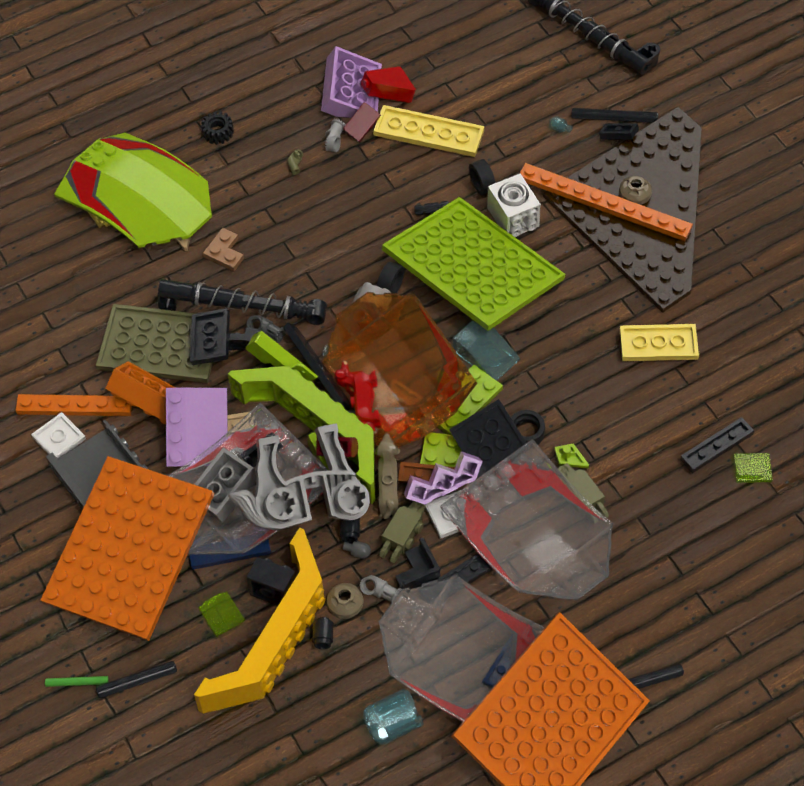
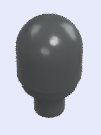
(358, 549)

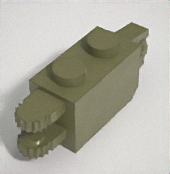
(585, 486)
(402, 530)

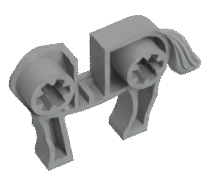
(285, 503)

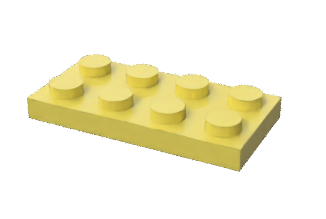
(659, 342)

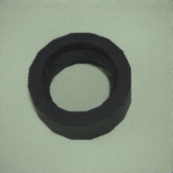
(481, 176)
(391, 277)
(535, 418)

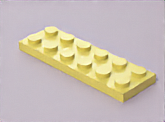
(429, 131)

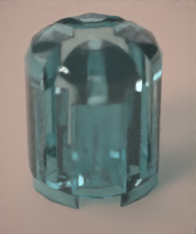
(392, 717)

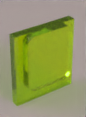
(752, 467)
(221, 613)

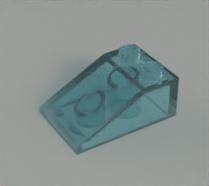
(485, 350)

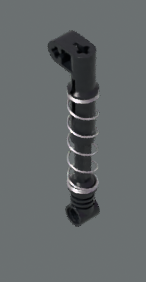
(639, 60)
(172, 291)

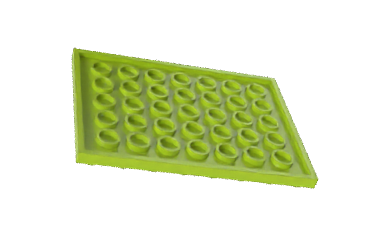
(473, 263)

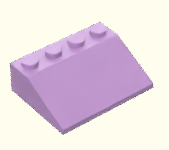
(343, 83)
(193, 422)

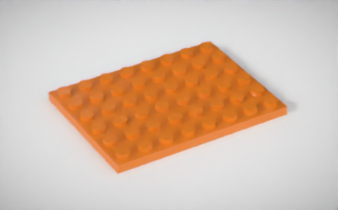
(128, 547)
(551, 712)

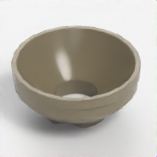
(637, 195)
(347, 608)

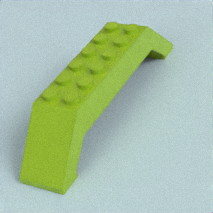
(310, 407)

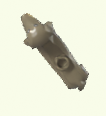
(387, 477)

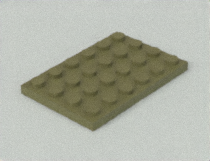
(153, 341)

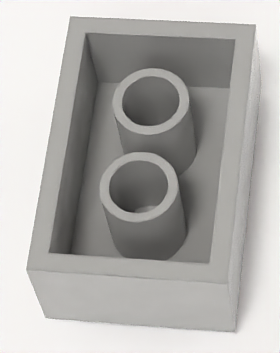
(222, 476)

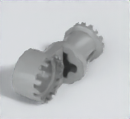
(333, 135)
(381, 588)

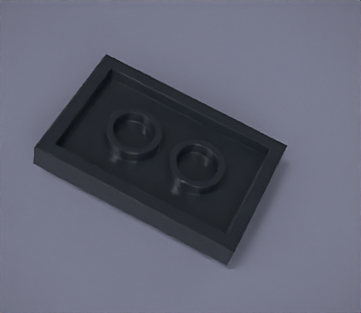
(210, 336)

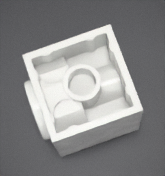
(514, 205)

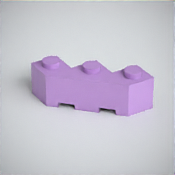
(443, 479)

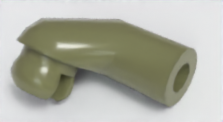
(294, 160)

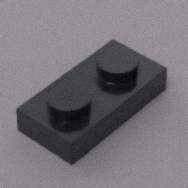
(619, 131)

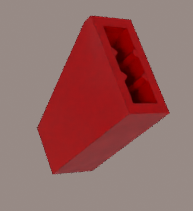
(388, 84)

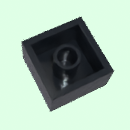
(269, 580)

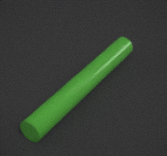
(76, 681)

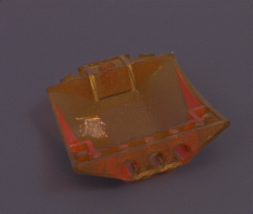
(409, 359)

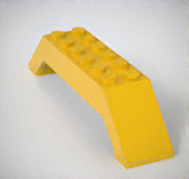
(275, 642)

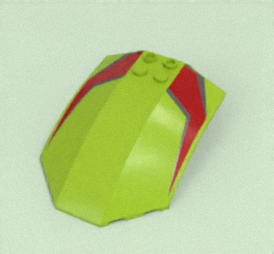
(137, 189)

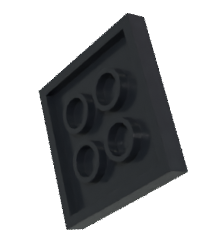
(488, 435)

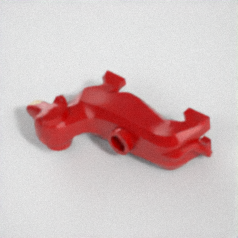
(363, 393)

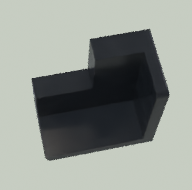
(423, 567)

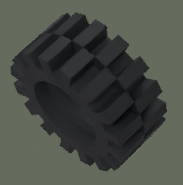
(217, 120)

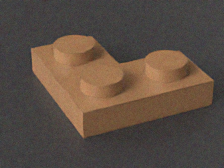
(220, 250)

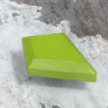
(570, 455)

